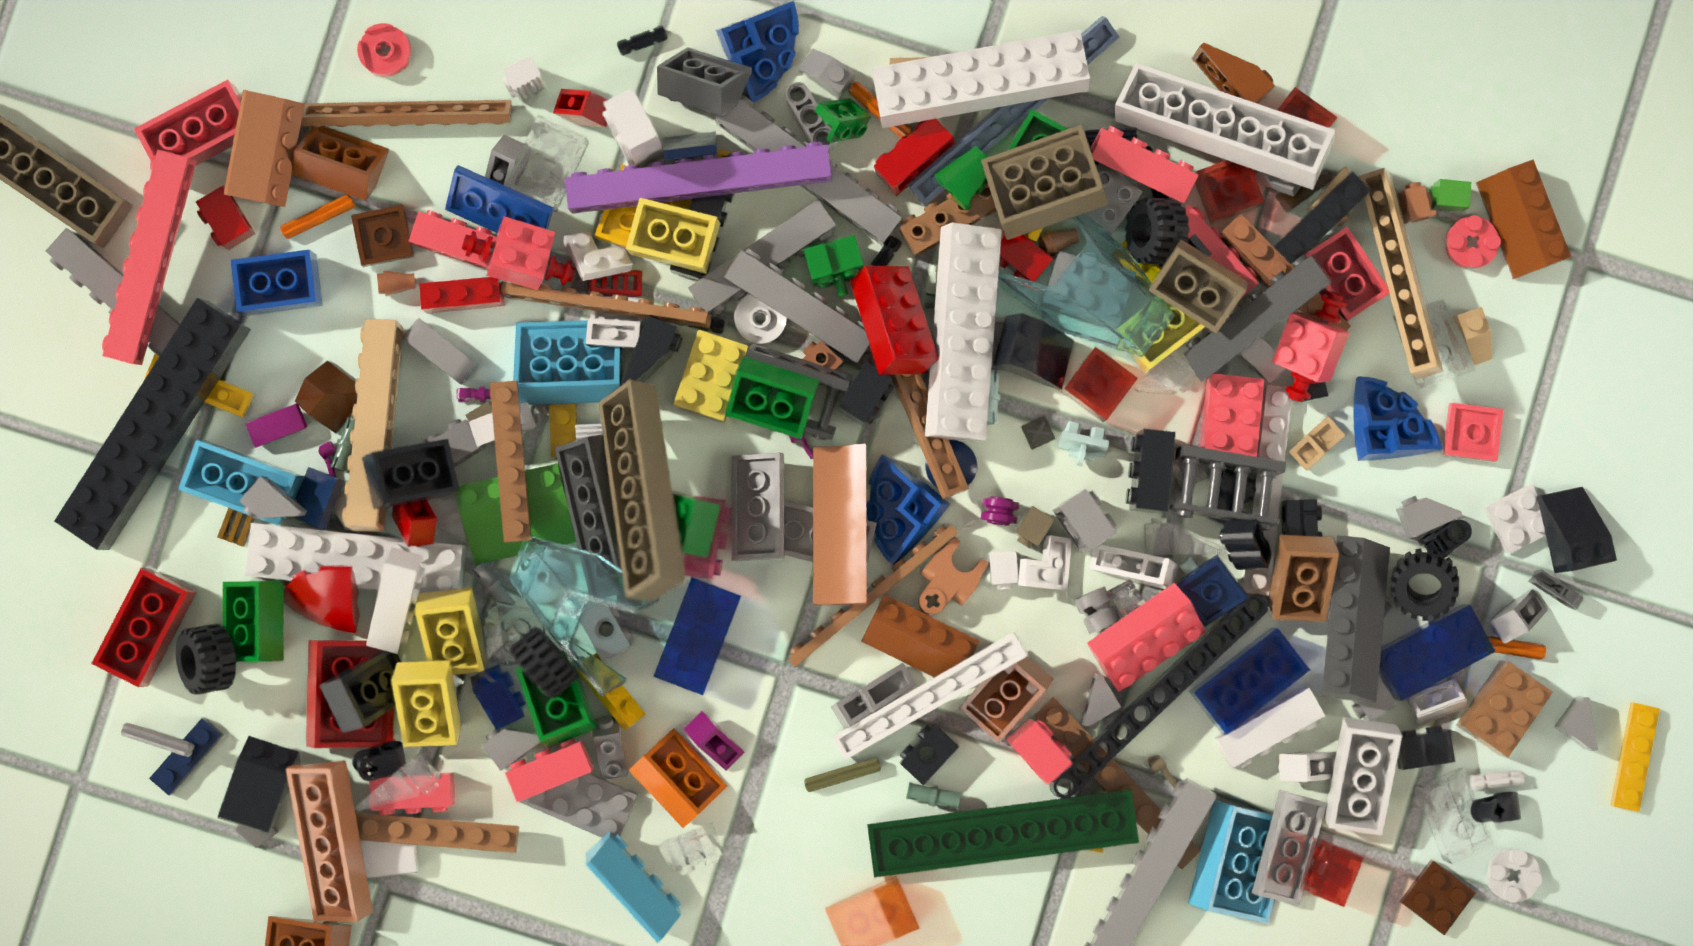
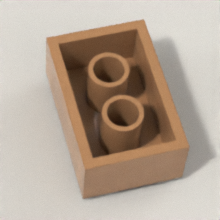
(1303, 578)
(1504, 708)

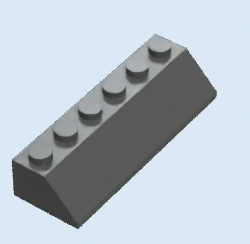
(1258, 316)
(589, 496)
(1356, 620)

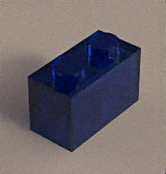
(498, 697)

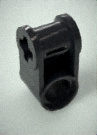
(1443, 540)
(381, 760)
(1497, 808)

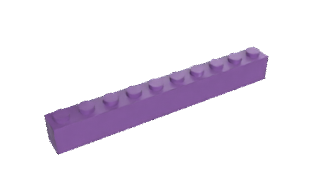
(698, 178)

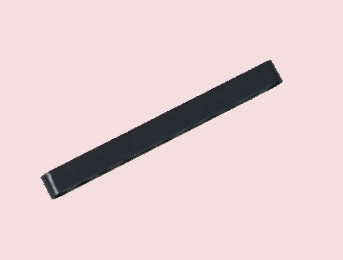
(1171, 690)

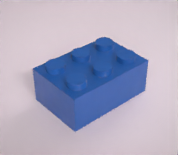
(276, 282)

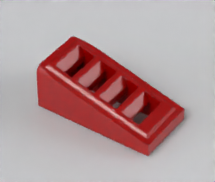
(637, 285)

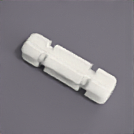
(1497, 779)

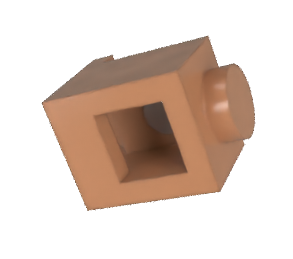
(1415, 203)
(813, 349)

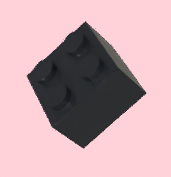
(864, 394)

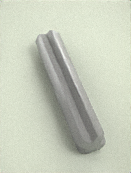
(157, 739)

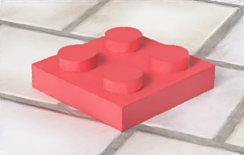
(1473, 432)

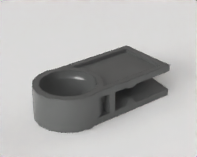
(1556, 589)

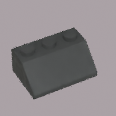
(702, 81)

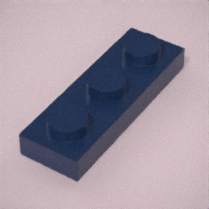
(178, 767)

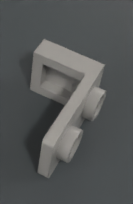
(609, 748)

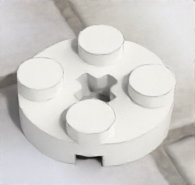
(1528, 878)

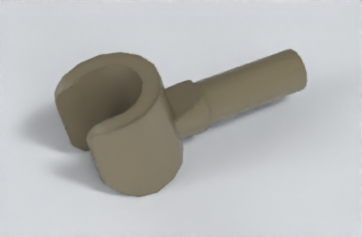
(1156, 764)

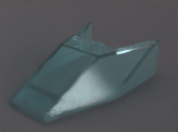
(1098, 296)
(557, 588)

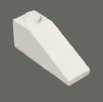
(1132, 565)

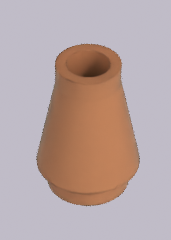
(1058, 240)
(395, 282)

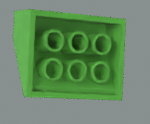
(482, 516)

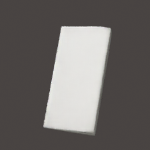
(1437, 701)

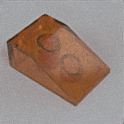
(873, 915)

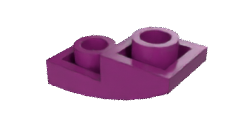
(276, 425)

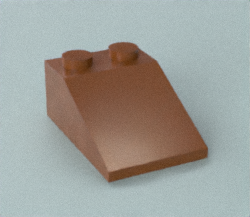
(1233, 74)
(1006, 697)
(306, 932)

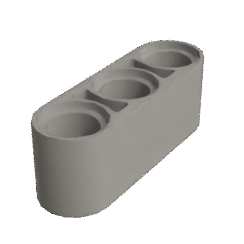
(804, 107)
(439, 351)

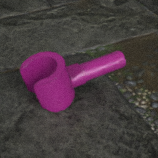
(804, 444)
(325, 451)

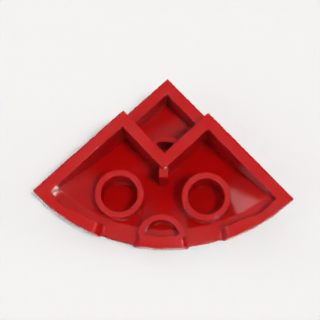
(325, 597)

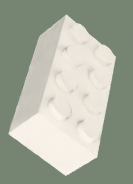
(633, 129)
(1362, 776)

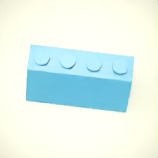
(227, 475)
(633, 886)

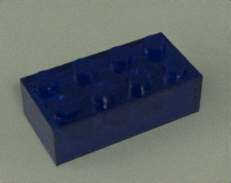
(697, 636)
(1433, 652)
(1249, 680)

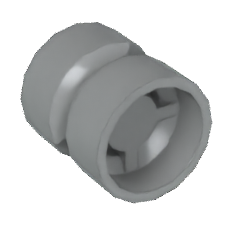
(1097, 610)

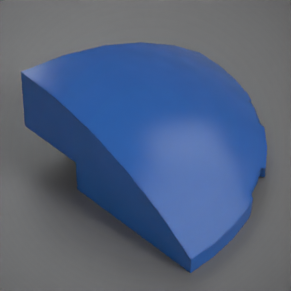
(764, 44)
(1389, 423)
(901, 508)

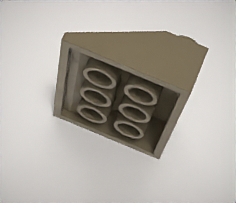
(1044, 182)

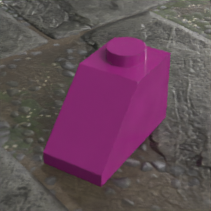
(713, 740)

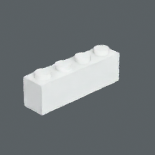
(394, 600)
(1269, 727)

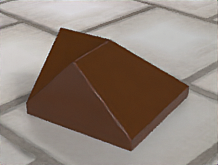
(328, 396)

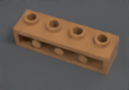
(924, 231)

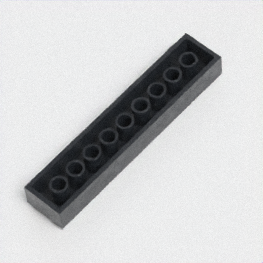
(152, 425)

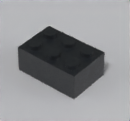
(1150, 471)
(410, 474)

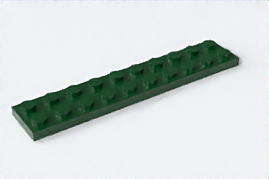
(1003, 833)

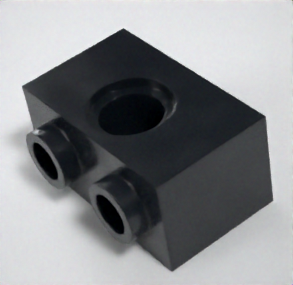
(924, 769)

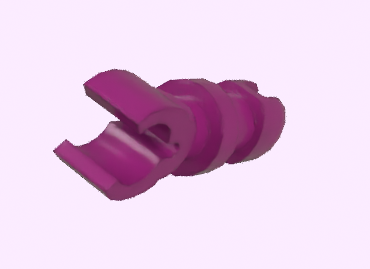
(472, 394)

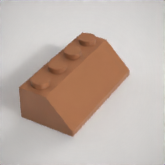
(264, 148)

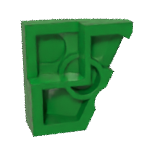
(964, 177)

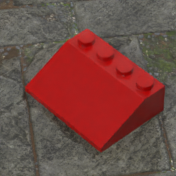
(325, 661)

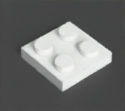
(1516, 518)

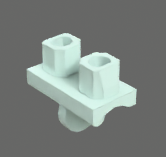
(1083, 446)

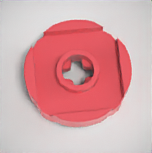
(396, 59)
(1487, 242)

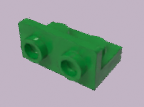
(845, 118)

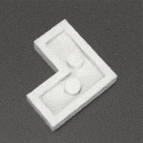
(593, 262)
(1052, 570)

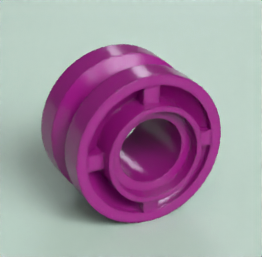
(999, 511)

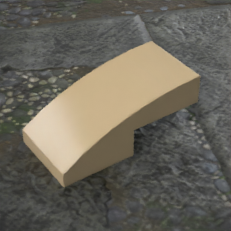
(1317, 443)

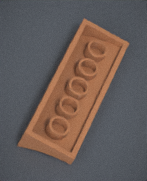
(839, 525)
(329, 841)

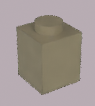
(1033, 527)

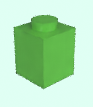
(1450, 195)

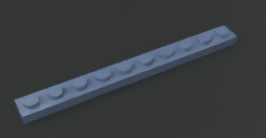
(1003, 119)

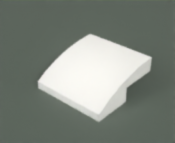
(613, 329)
(389, 858)

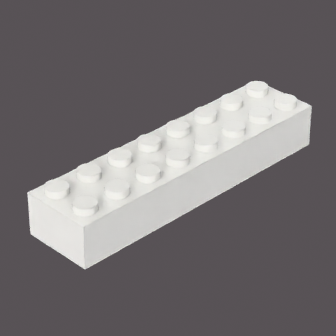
(981, 79)
(1224, 125)
(963, 332)
(284, 551)

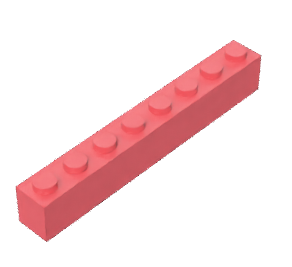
(149, 257)

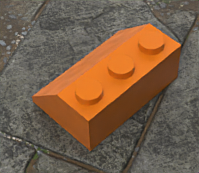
(678, 778)

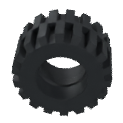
(1155, 229)
(1421, 604)
(205, 659)
(544, 662)

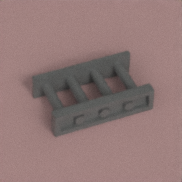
(834, 379)
(1242, 466)

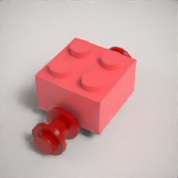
(520, 254)
(1312, 346)

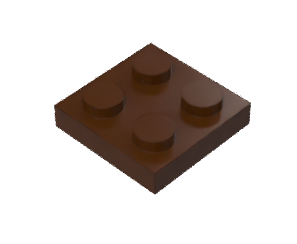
(382, 235)
(1437, 897)

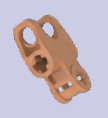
(947, 581)

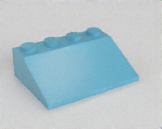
(559, 367)
(1231, 863)

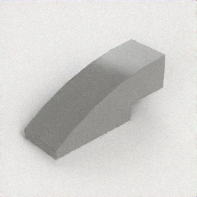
(873, 695)

